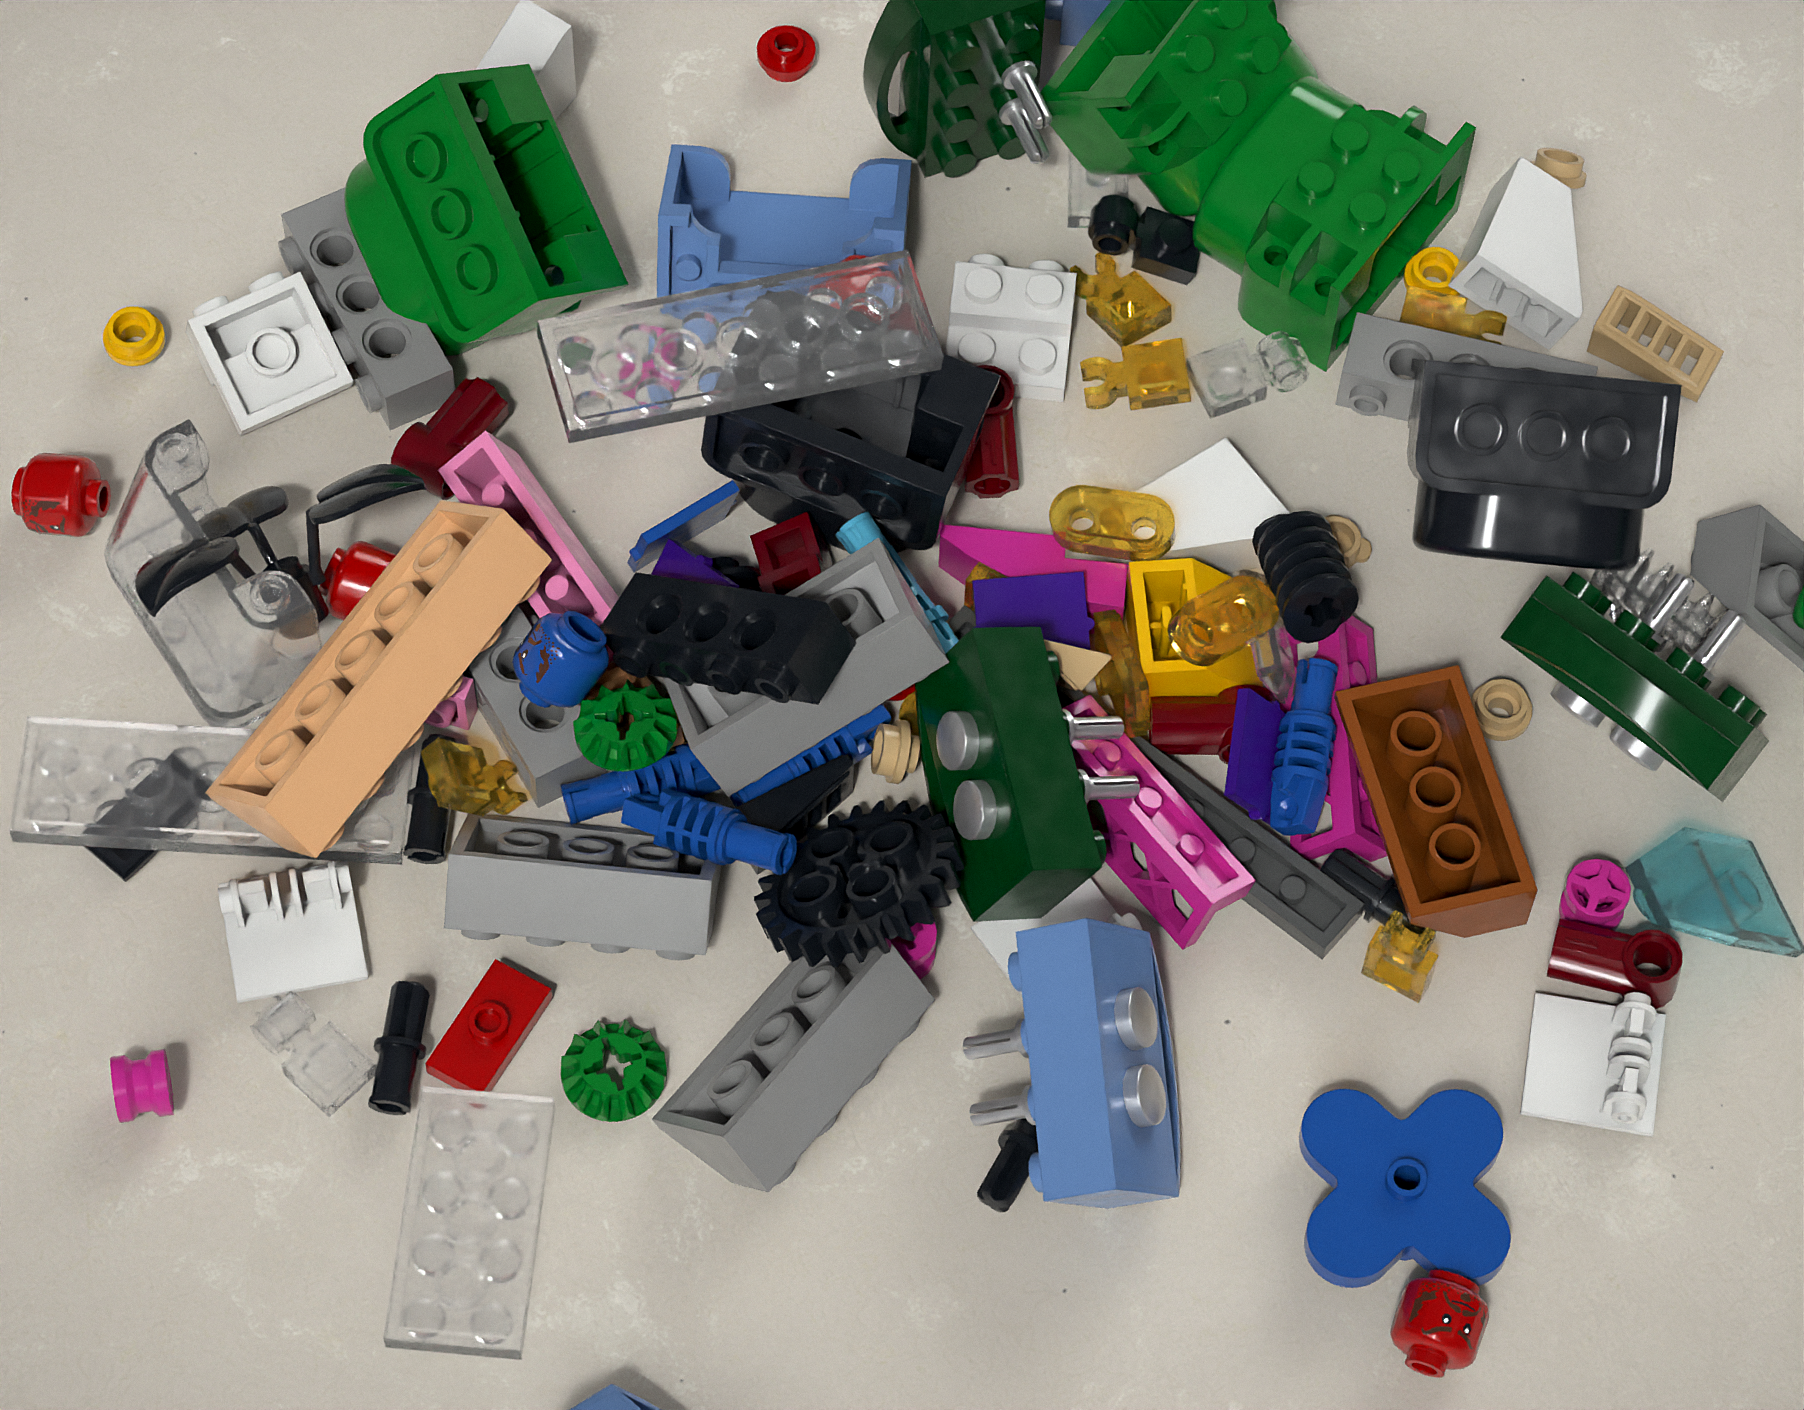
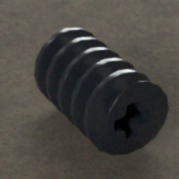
(1305, 574)

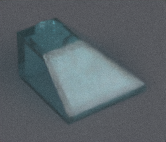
(1713, 891)

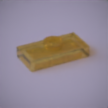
(1122, 675)

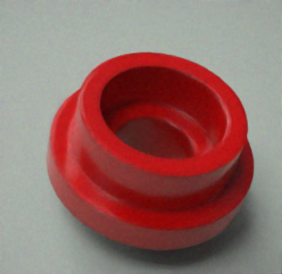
(786, 65)

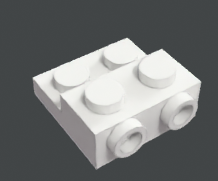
(1014, 322)
(267, 351)

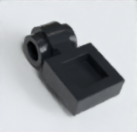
(1159, 240)

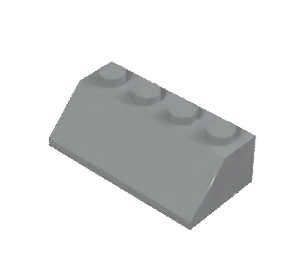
(895, 647)
(578, 887)
(793, 1064)

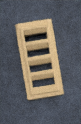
(1647, 319)

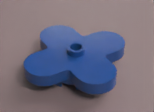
(1375, 1223)

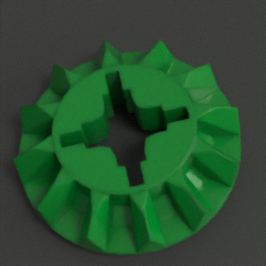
(645, 742)
(597, 1094)

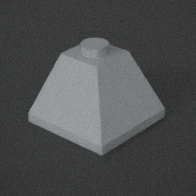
(1756, 571)

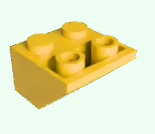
(1152, 597)

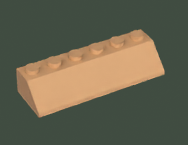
(381, 676)

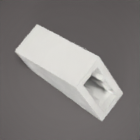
(545, 44)
(1525, 255)
(1214, 508)

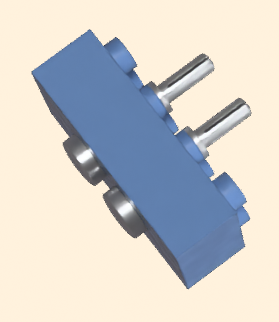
(1096, 1065)

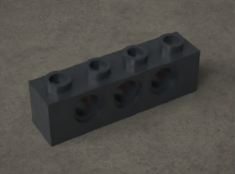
(727, 638)

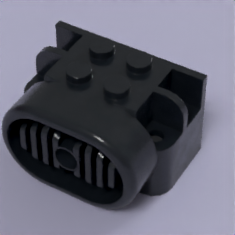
(858, 450)
(1537, 463)

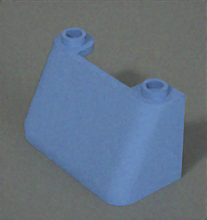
(738, 236)

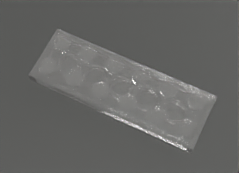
(738, 345)
(148, 788)

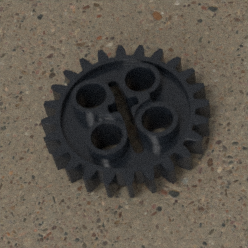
(860, 884)

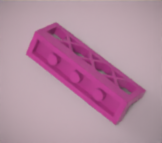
(1352, 818)
(1175, 840)

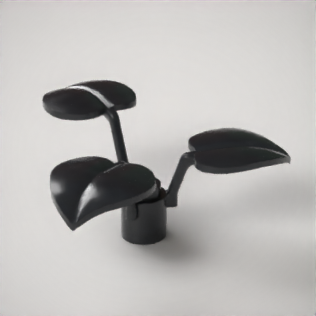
(196, 559)

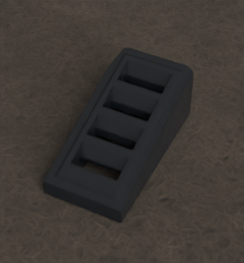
(802, 800)

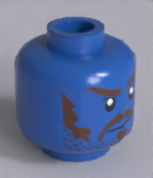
(561, 659)

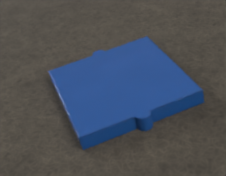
(683, 525)

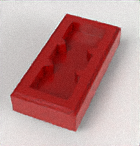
(489, 1029)

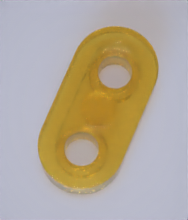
(1115, 520)
(1211, 623)

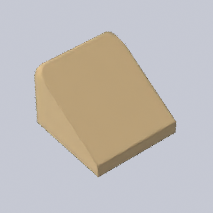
(1077, 664)

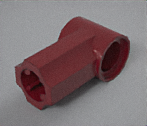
(458, 422)
(994, 459)
(1196, 723)
(1609, 959)

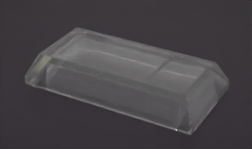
(1274, 656)

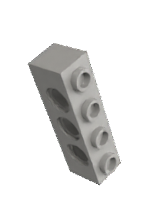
(1386, 348)
(398, 386)
(541, 755)

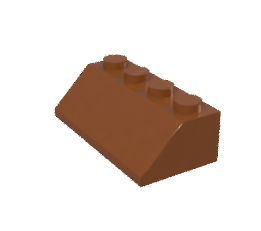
(1438, 803)

